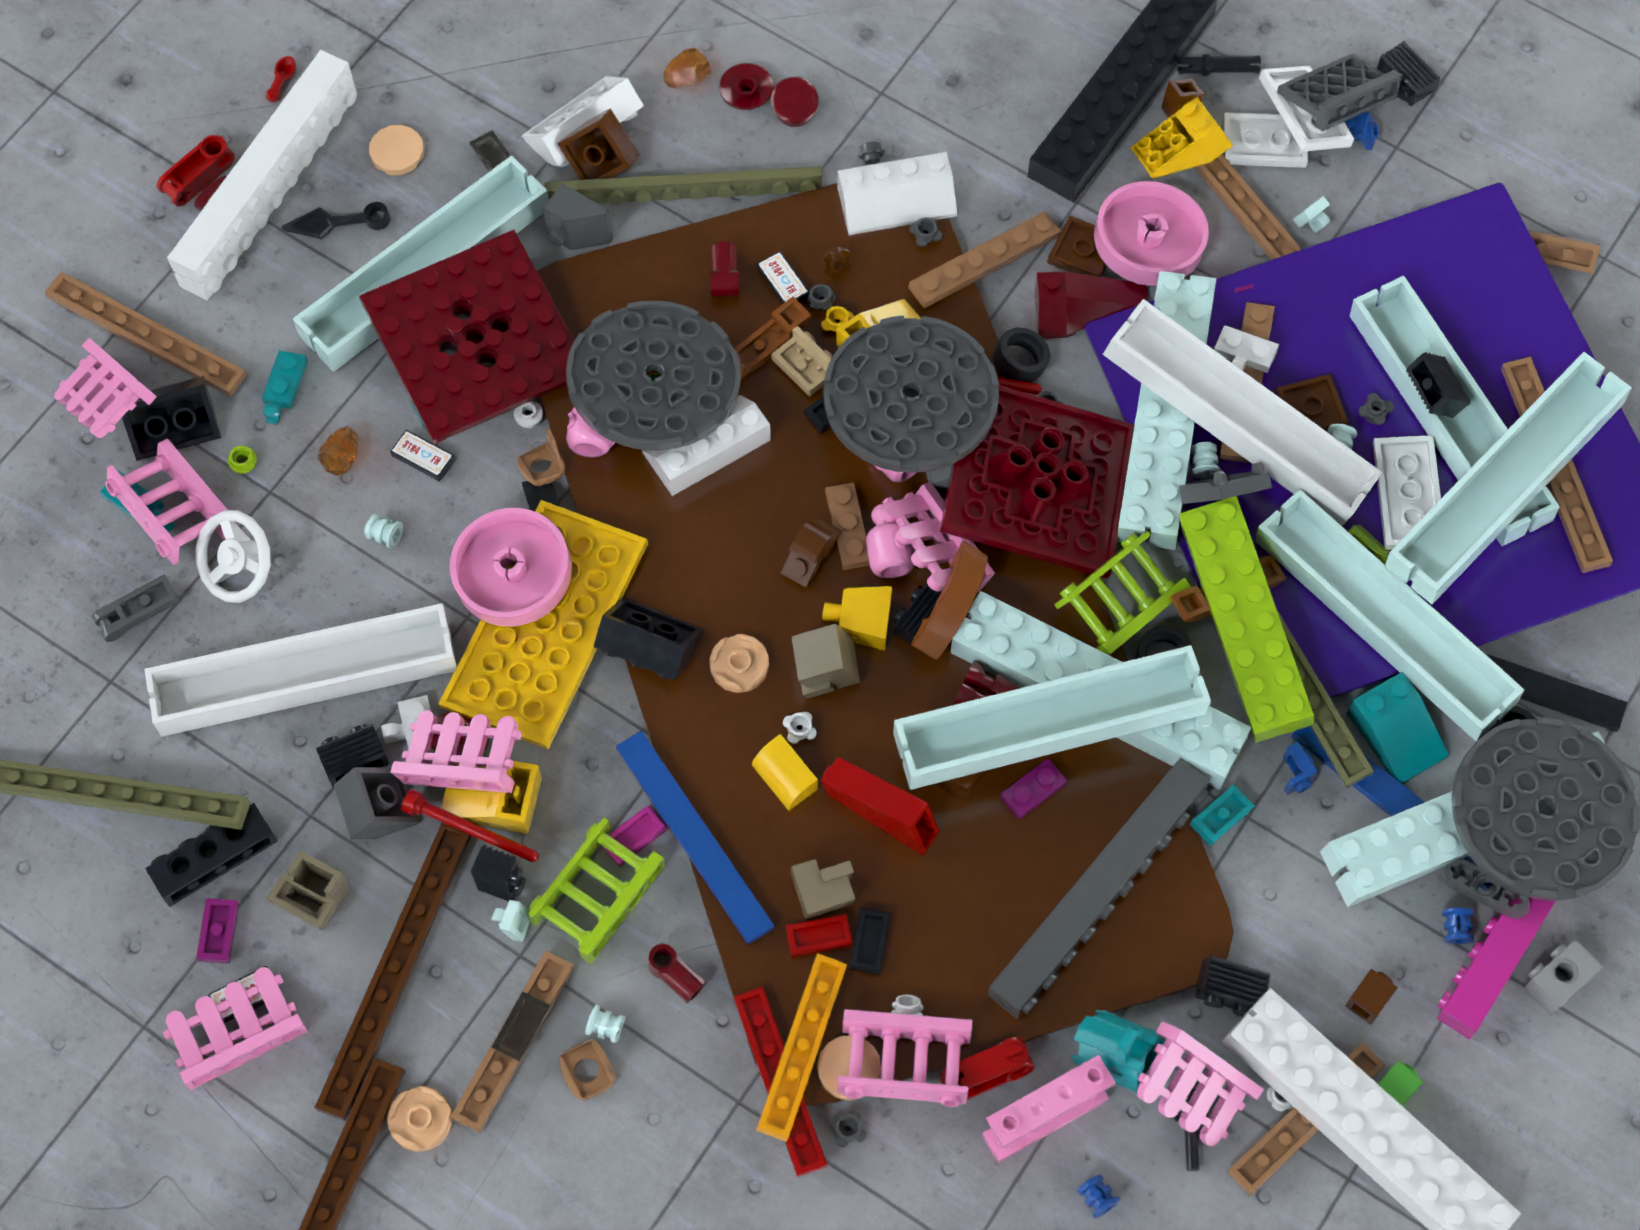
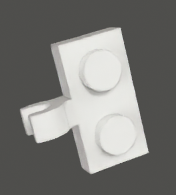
(1246, 349)
(409, 713)

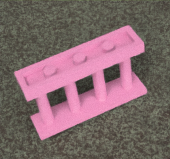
(183, 479)
(922, 1031)
(1048, 1108)

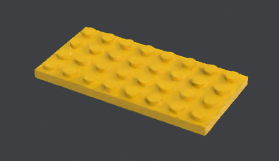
(540, 665)

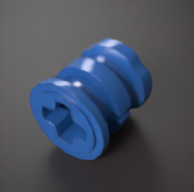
(1461, 915)
(1098, 1196)

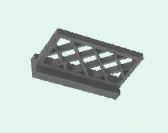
(1348, 101)

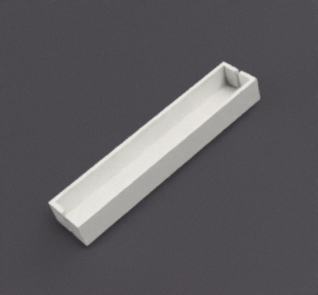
(263, 176)
(1241, 412)
(300, 670)
(1365, 1120)

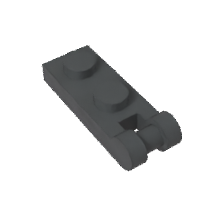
(135, 608)

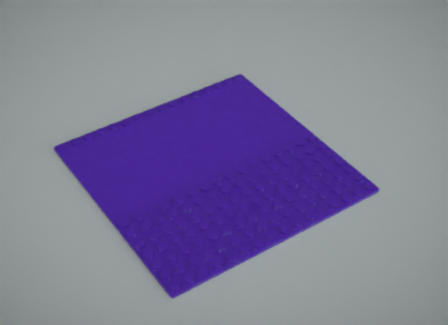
(1494, 306)

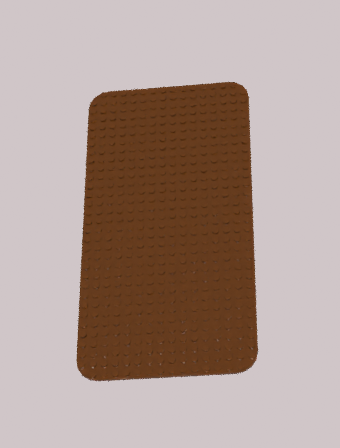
(719, 566)

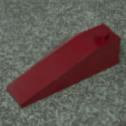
(1072, 300)

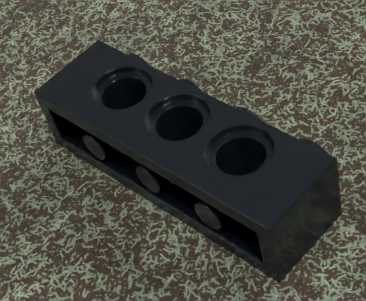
(202, 869)

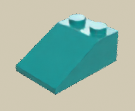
(1398, 728)

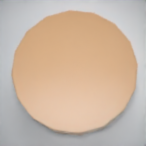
(396, 150)
(739, 663)
(835, 1062)
(419, 1119)

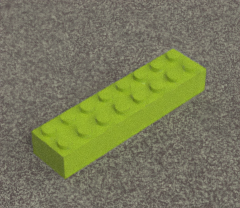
(1246, 619)

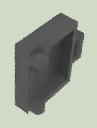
(1226, 486)

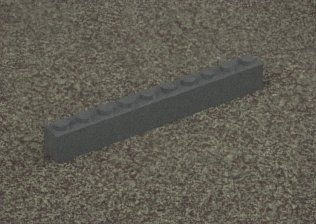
(1098, 888)

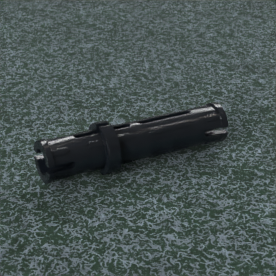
(1218, 65)

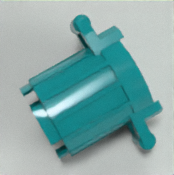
(1121, 1044)

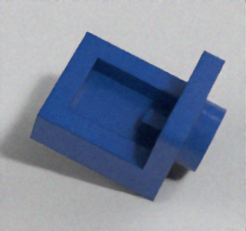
(1363, 129)
(1301, 765)

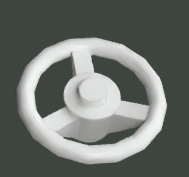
(233, 555)

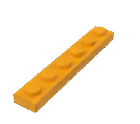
(801, 1047)

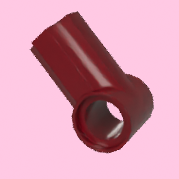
(724, 277)
(677, 974)

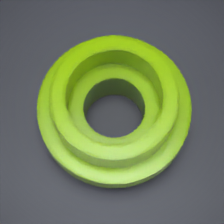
(241, 452)

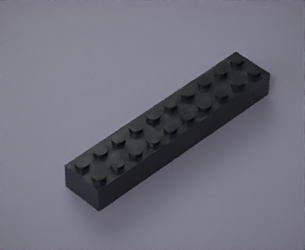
(1117, 94)

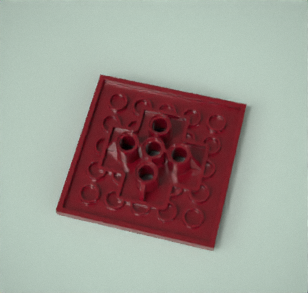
(495, 289)
(1043, 483)

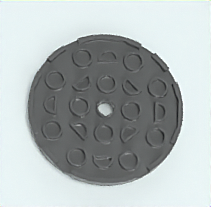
(674, 410)
(919, 432)
(1535, 852)

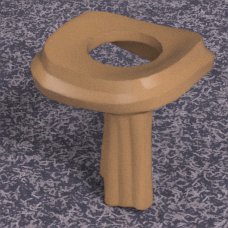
(546, 451)
(591, 1050)

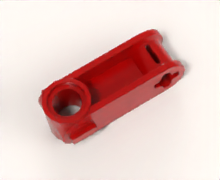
(196, 170)
(994, 1067)

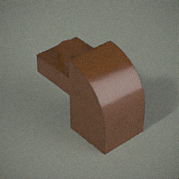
(808, 548)

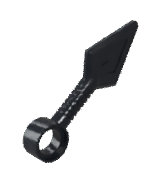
(319, 222)

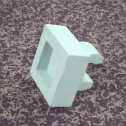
(1314, 215)
(513, 920)

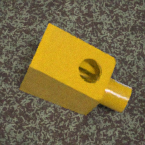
(863, 614)

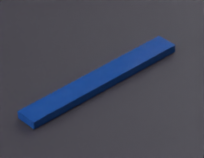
(1379, 787)
(695, 838)

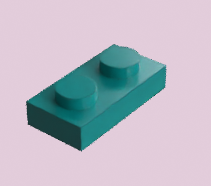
(1222, 815)

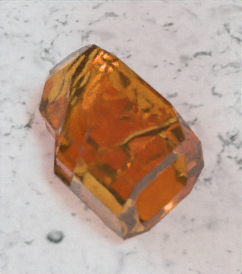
(686, 69)
(339, 451)

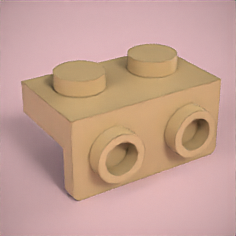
(803, 361)

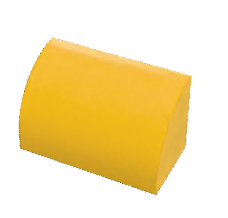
(785, 772)

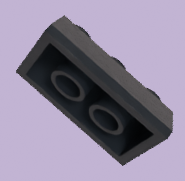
(178, 413)
(647, 638)

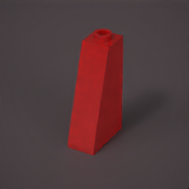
(882, 804)

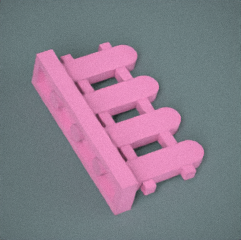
(101, 391)
(928, 508)
(468, 773)
(256, 1041)
(1189, 1072)

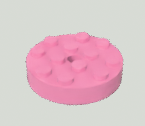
(1174, 226)
(529, 587)

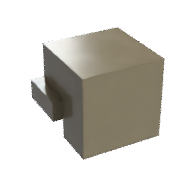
(825, 660)
(823, 889)
(310, 890)

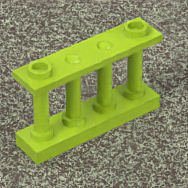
(1147, 605)
(609, 917)

